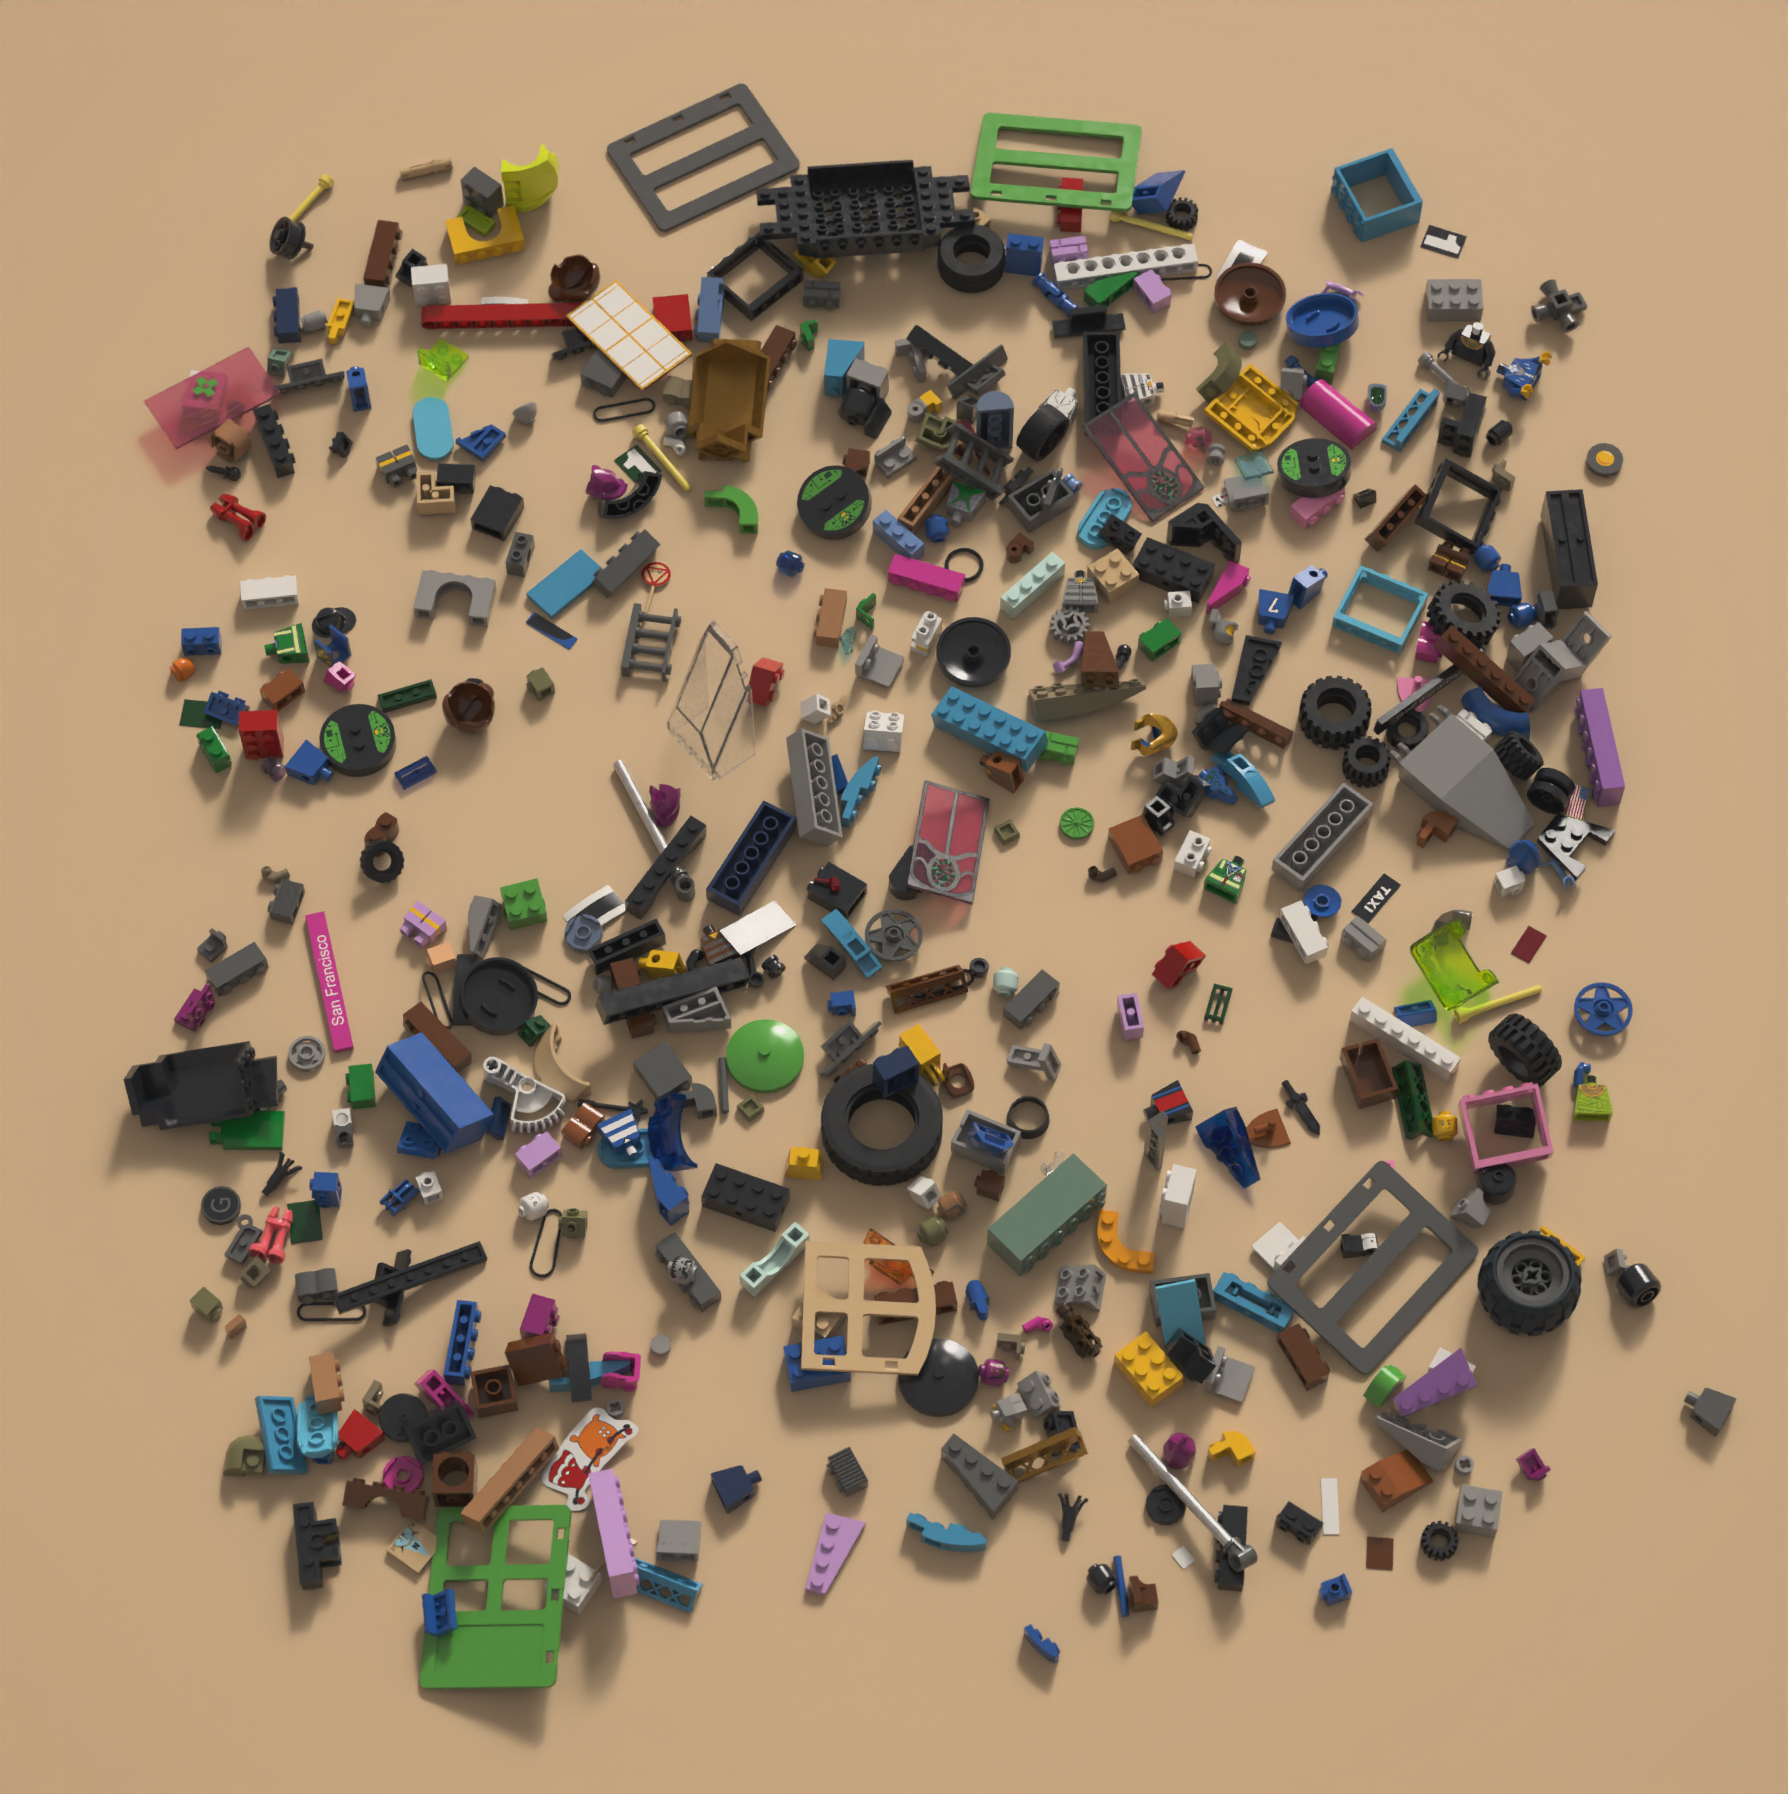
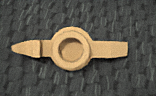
(837, 709)

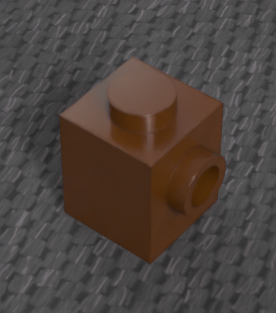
(990, 1184)

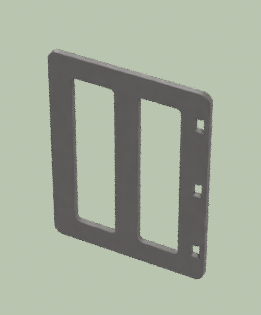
(645, 185)
(1325, 1319)

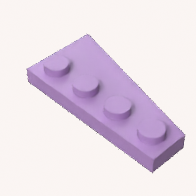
(834, 1544)

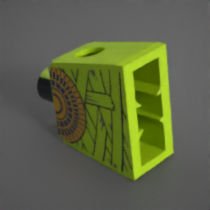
(1592, 1102)

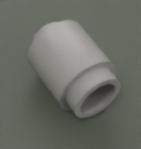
(314, 321)

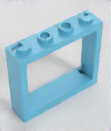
(1372, 633)

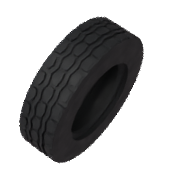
(880, 1165)

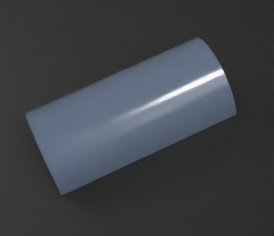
(995, 419)

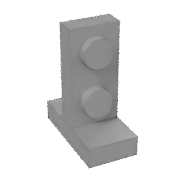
(904, 347)
(1036, 1059)

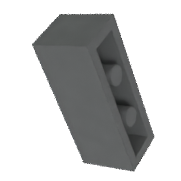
(236, 969)
(1031, 1000)

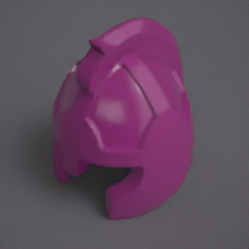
(605, 484)
(665, 803)
(1179, 1451)

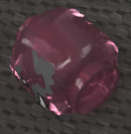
(1198, 438)

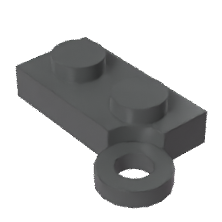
(1052, 490)
(245, 1237)

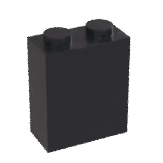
(497, 513)
(846, 899)

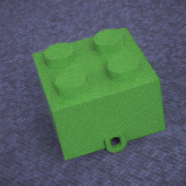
(523, 904)

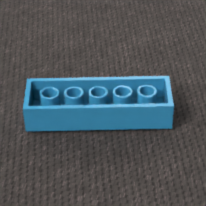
(989, 727)

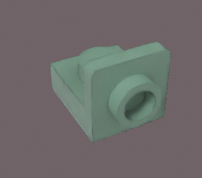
(277, 361)

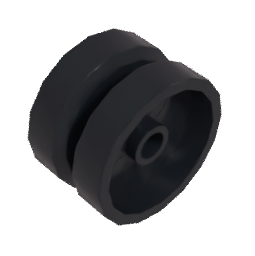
(1550, 790)

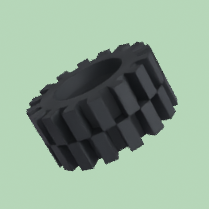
(1185, 206)
(1431, 1549)

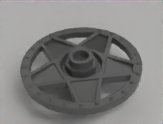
(893, 935)

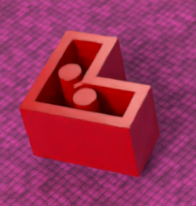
(763, 678)
(1177, 962)

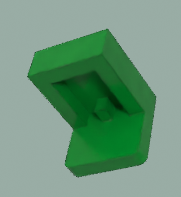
(806, 331)

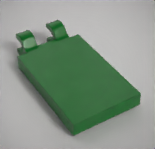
(257, 1132)

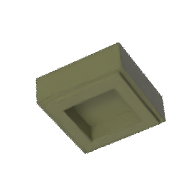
(1006, 832)
(750, 1108)

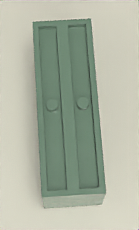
(1047, 1215)

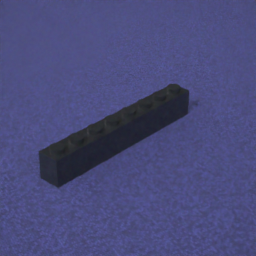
(662, 991)

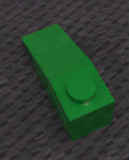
(1109, 289)

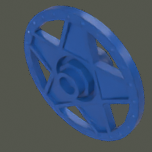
(1603, 1009)

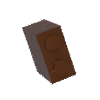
(536, 1359)

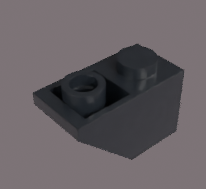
(827, 960)

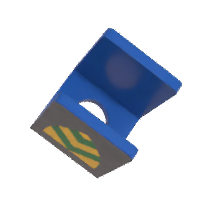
(339, 643)

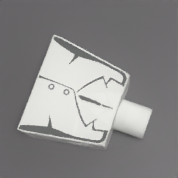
(1063, 402)

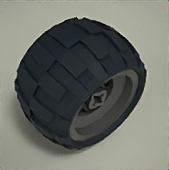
(1529, 1257)

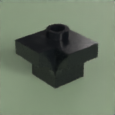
(412, 259)
(1159, 815)

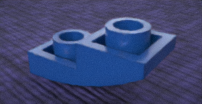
(1045, 1648)

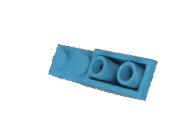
(1247, 777)
(857, 788)
(852, 943)
(953, 1538)

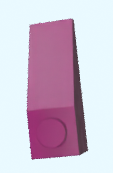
(1229, 585)
(438, 1391)

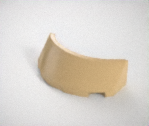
(552, 1072)

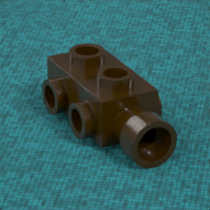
(1079, 1338)

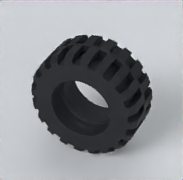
(1340, 692)
(1525, 1050)

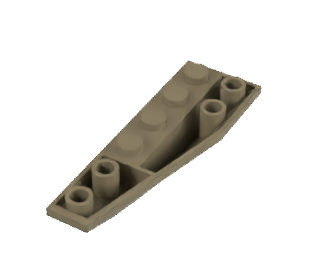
(1075, 700)

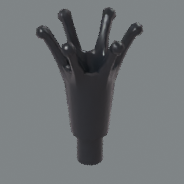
(279, 1174)
(1069, 1515)

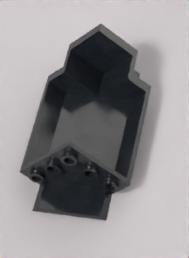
(202, 1086)

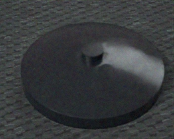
(973, 652)
(944, 1382)

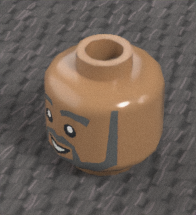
(951, 1205)

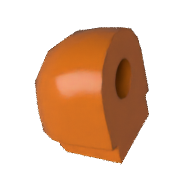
(182, 669)

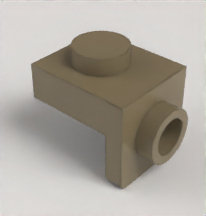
(1502, 477)

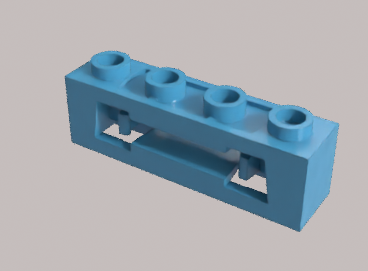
(1226, 1294)

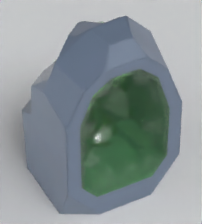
(1376, 397)

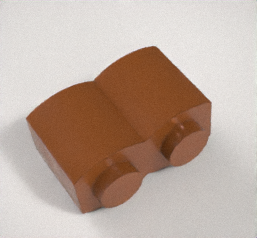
(583, 1126)

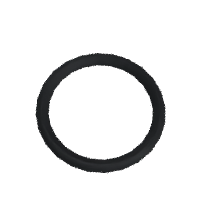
(966, 550)

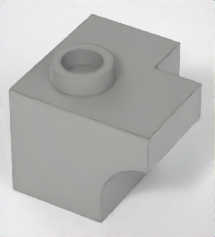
(1293, 380)
(1471, 1208)

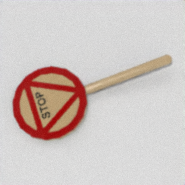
(655, 575)

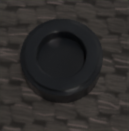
(979, 967)

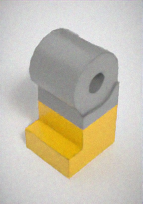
(926, 403)

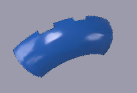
(1497, 718)

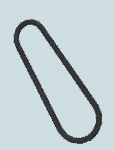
(537, 1242)

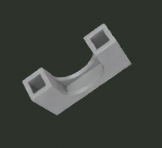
(436, 584)

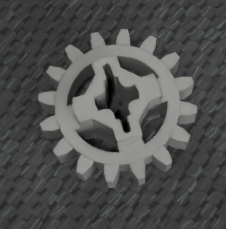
(1065, 619)

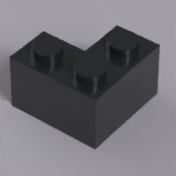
(1185, 798)
(1192, 1354)

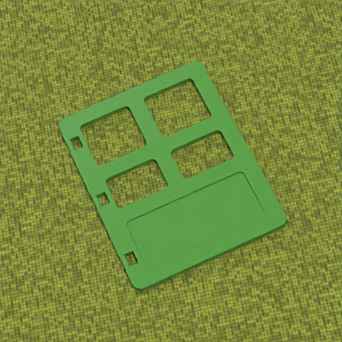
(495, 1644)

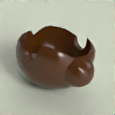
(574, 279)
(469, 707)

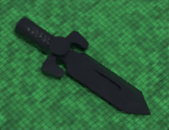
(1301, 1107)

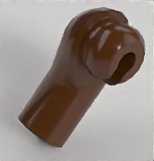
(1189, 1039)

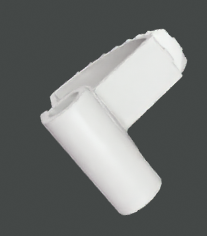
(508, 1078)

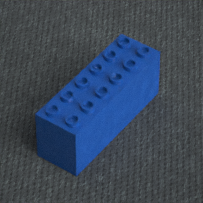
(434, 1093)

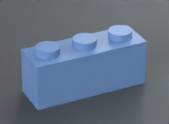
(897, 536)

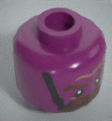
(993, 1372)

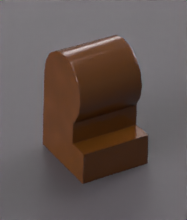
(1017, 547)

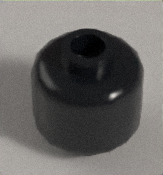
(1101, 1578)

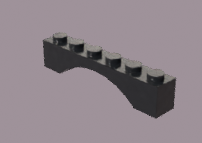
(680, 846)

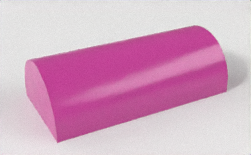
(1337, 414)

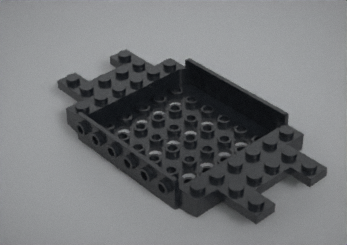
(926, 205)

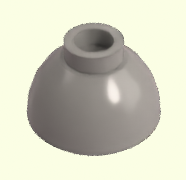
(526, 413)

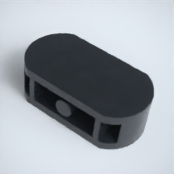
(899, 876)

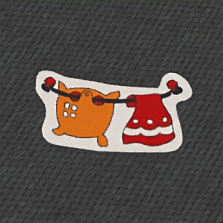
(585, 1452)

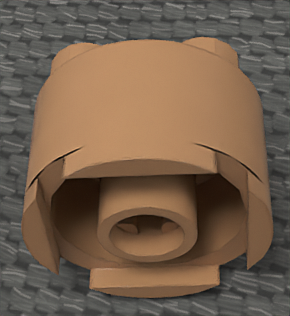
(230, 441)

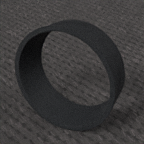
(1029, 1134)

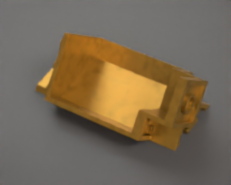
(728, 398)

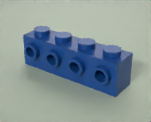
(461, 1342)

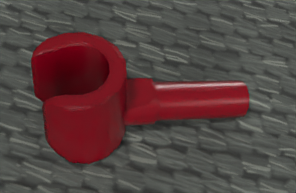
(833, 882)

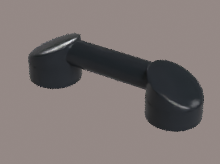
(756, 979)

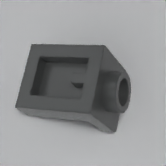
(213, 945)

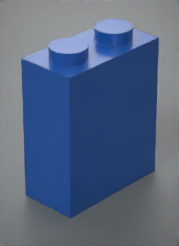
(1024, 254)

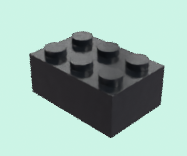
(439, 1431)

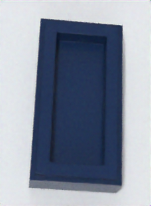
(499, 1121)

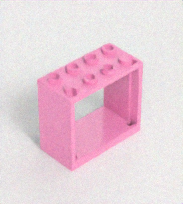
(1507, 1094)

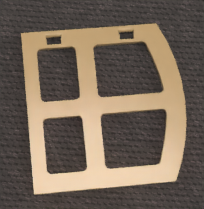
(856, 1307)

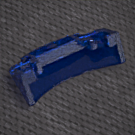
(665, 1133)

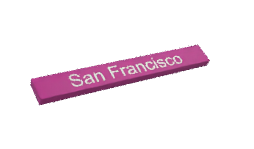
(329, 982)

